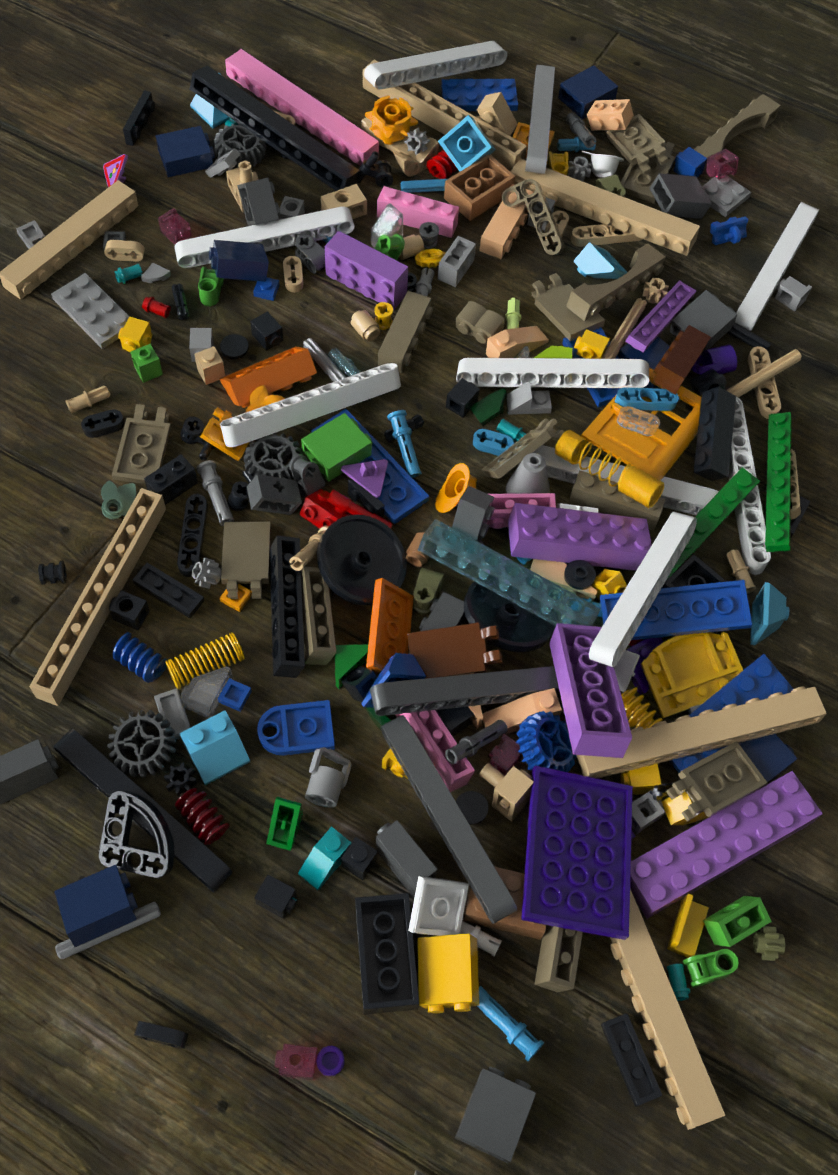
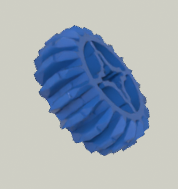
(543, 746)

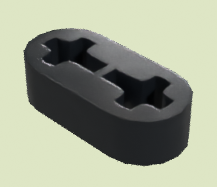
(102, 423)
(161, 1035)

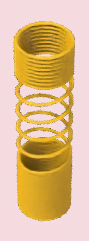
(632, 481)

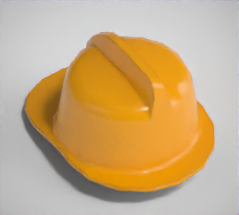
(455, 485)

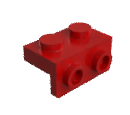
(319, 511)

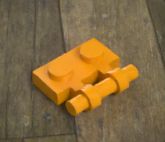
(214, 436)

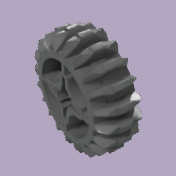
(247, 144)
(276, 453)
(123, 742)

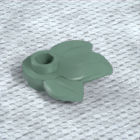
(118, 497)

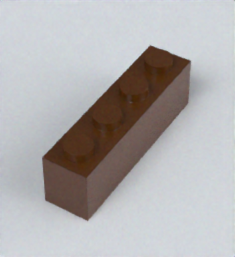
(680, 358)

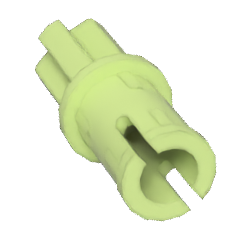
(513, 313)

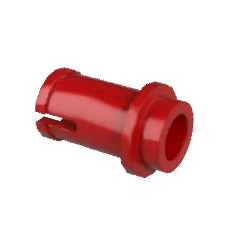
(156, 307)

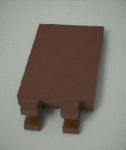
(454, 650)

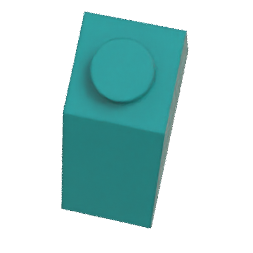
(324, 858)

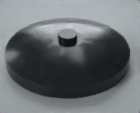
(356, 554)
(517, 626)

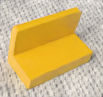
(687, 927)

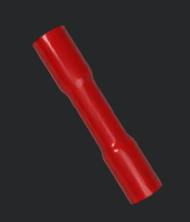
(346, 504)

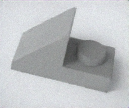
(528, 402)

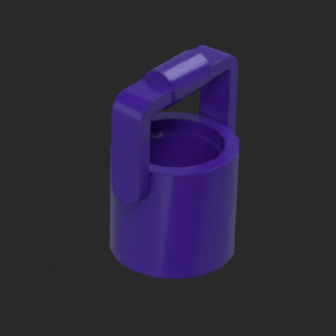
(721, 359)

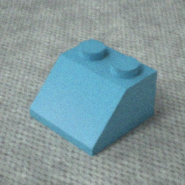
(466, 143)
(215, 747)

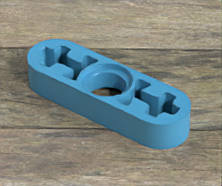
(661, 398)

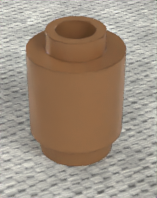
(414, 556)

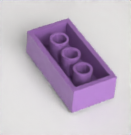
(366, 269)

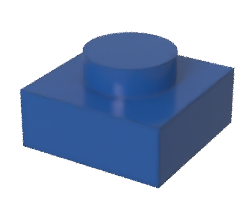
(267, 289)
(234, 695)

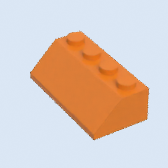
(274, 372)

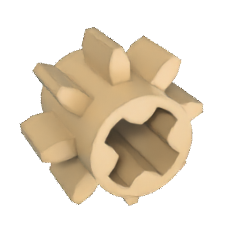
(655, 290)

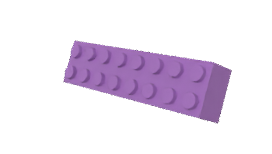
(721, 843)

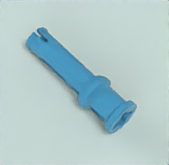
(401, 433)
(515, 1032)

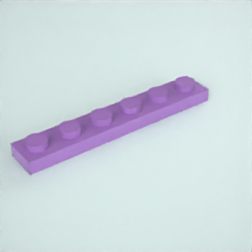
(660, 316)

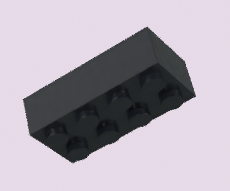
(386, 954)

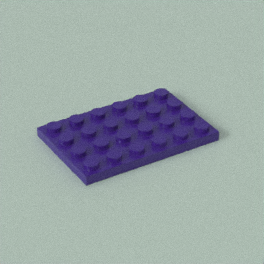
(578, 853)

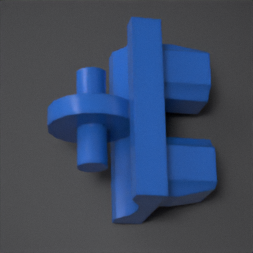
(727, 231)

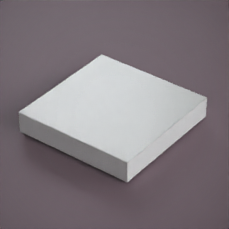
(438, 906)

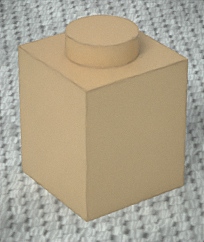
(209, 365)

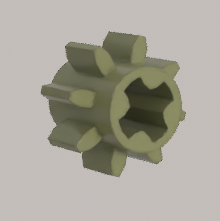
(769, 943)

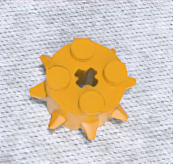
(391, 119)

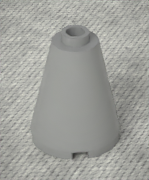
(529, 476)

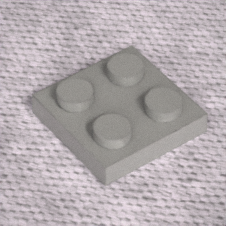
(725, 194)

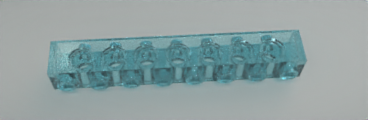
(505, 577)

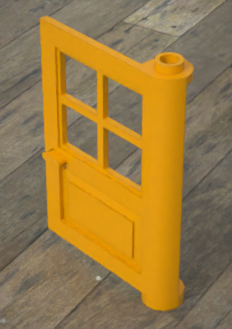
(648, 453)

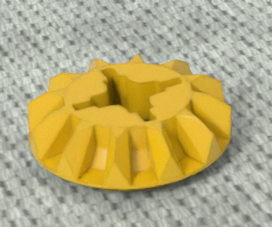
(429, 258)

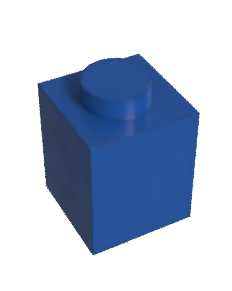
(689, 163)

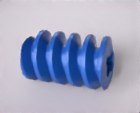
(137, 659)

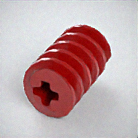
(441, 165)

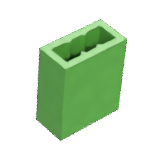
(337, 445)

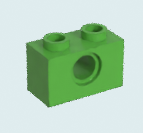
(737, 921)

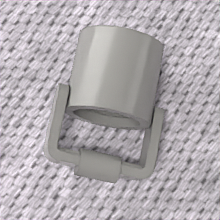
(326, 781)

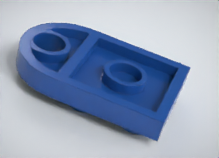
(299, 728)

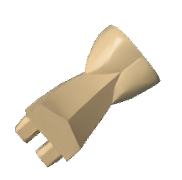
(408, 161)

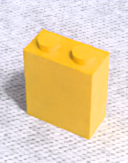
(448, 973)

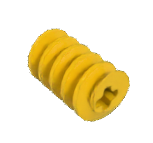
(636, 711)

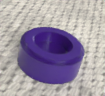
(330, 1061)

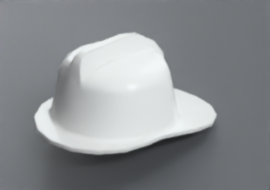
(604, 164)

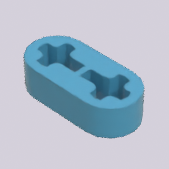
(492, 443)

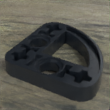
(120, 845)

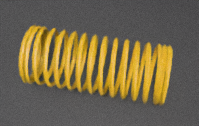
(174, 666)

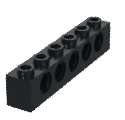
(286, 609)

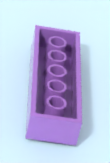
(578, 535)
(589, 694)

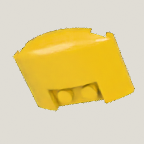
(690, 670)

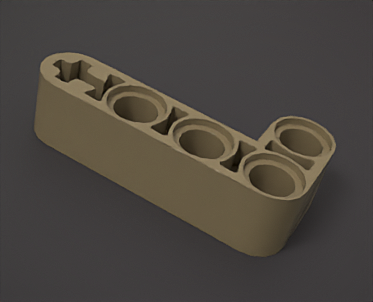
(538, 219)

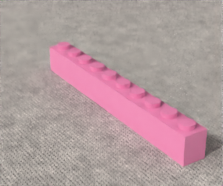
(304, 108)

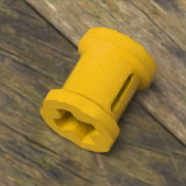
(381, 314)

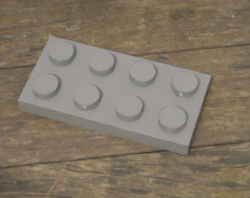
(91, 309)

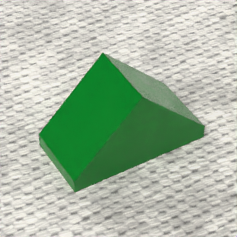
(347, 659)
(284, 823)

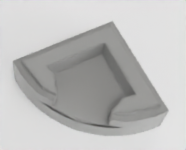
(155, 273)

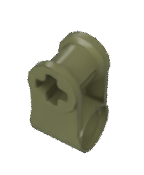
(611, 184)
(427, 589)

